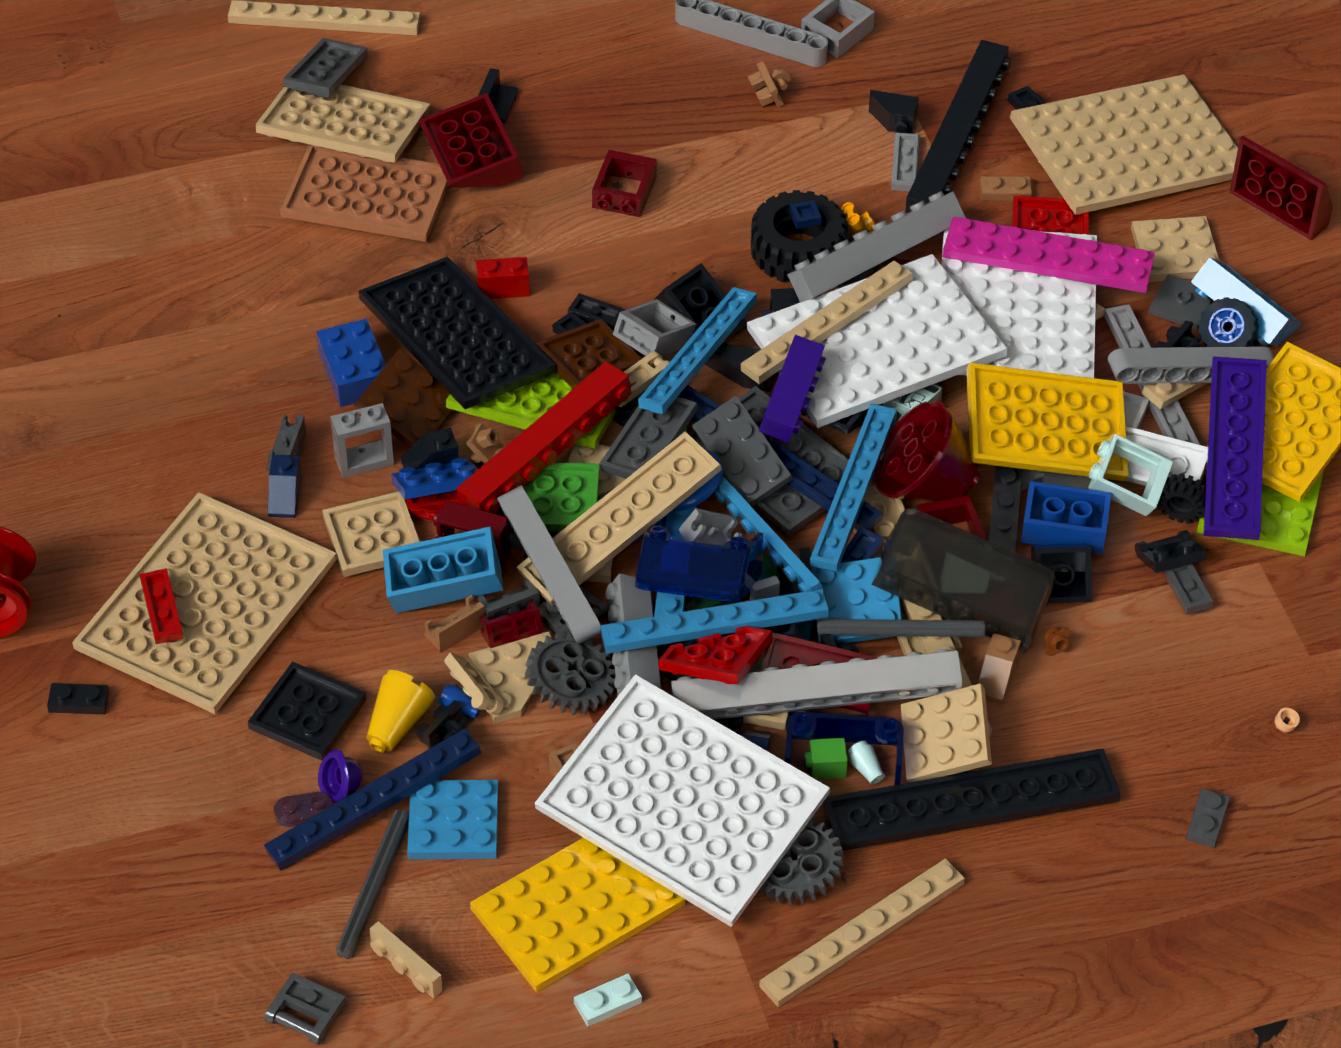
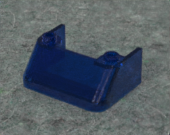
(698, 568)
(851, 727)

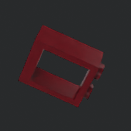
(625, 166)
(955, 511)
(465, 518)

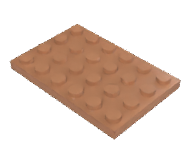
(366, 193)

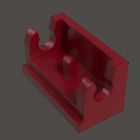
(512, 626)

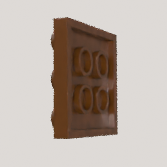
(585, 349)
(410, 397)

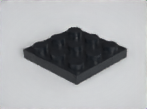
(307, 710)

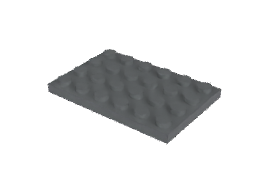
(786, 506)

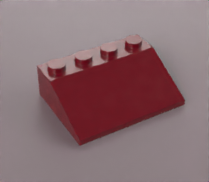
(472, 145)
(1280, 189)

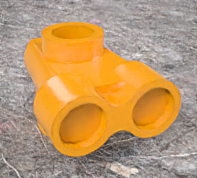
(857, 222)

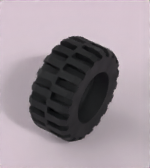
(773, 221)

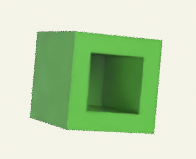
(826, 758)

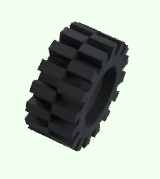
(1182, 509)

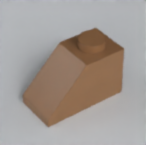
(999, 666)

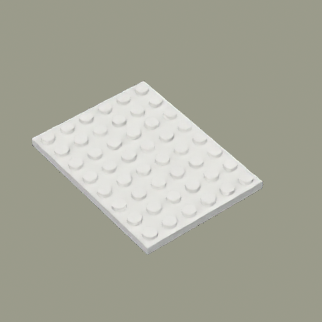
(1037, 317)
(893, 348)
(683, 799)

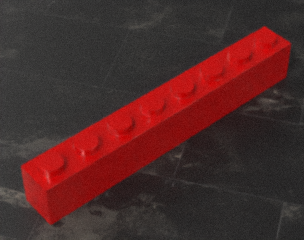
(546, 438)

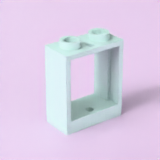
(1139, 455)

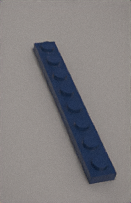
(372, 799)

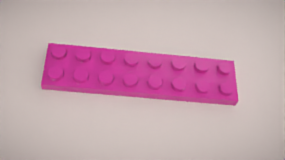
(1049, 254)

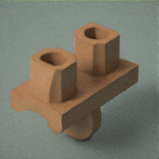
(777, 80)
(484, 443)

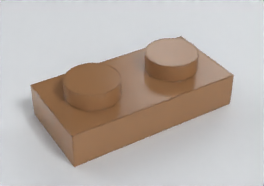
(1004, 187)

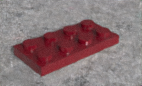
(790, 651)

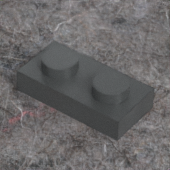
(1189, 589)
(1207, 818)

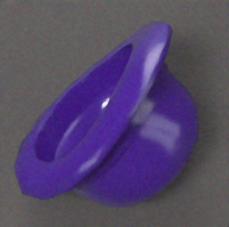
(339, 775)

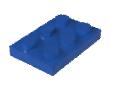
(433, 478)

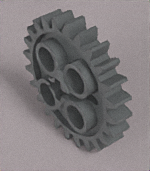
(570, 673)
(799, 861)

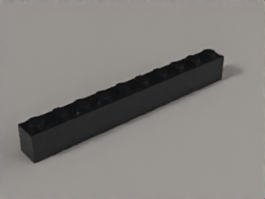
(961, 123)

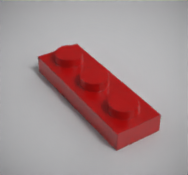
(161, 606)

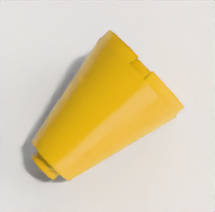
(397, 709)

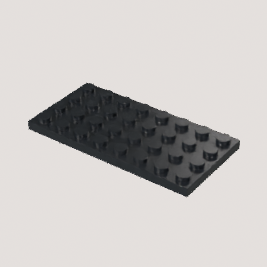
(457, 332)

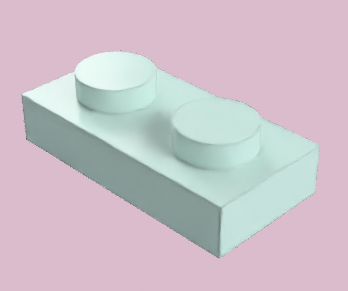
(607, 1000)

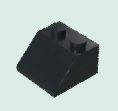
(1071, 569)

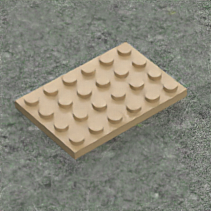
(346, 121)

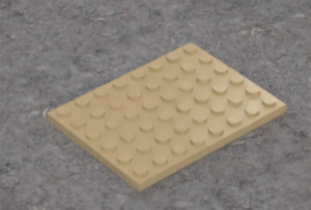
(1128, 143)
(233, 596)

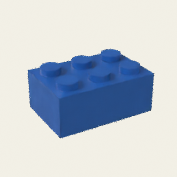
(350, 359)
(1066, 516)

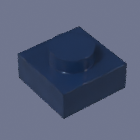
(805, 214)

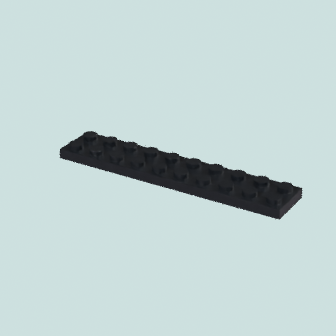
(971, 799)

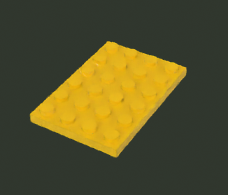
(1043, 420)
(1300, 420)
(571, 911)

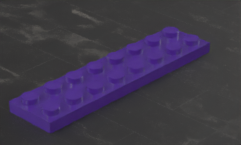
(1235, 448)

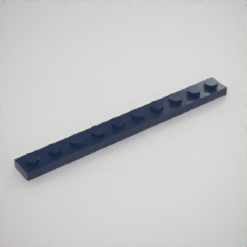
(805, 477)

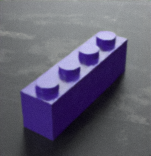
(791, 389)

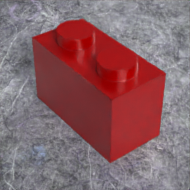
(503, 277)

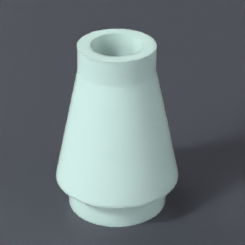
(865, 760)

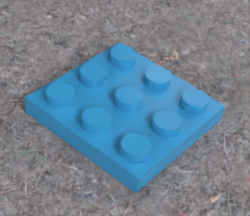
(854, 597)
(454, 820)

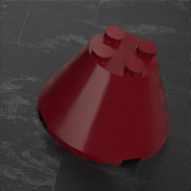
(926, 457)

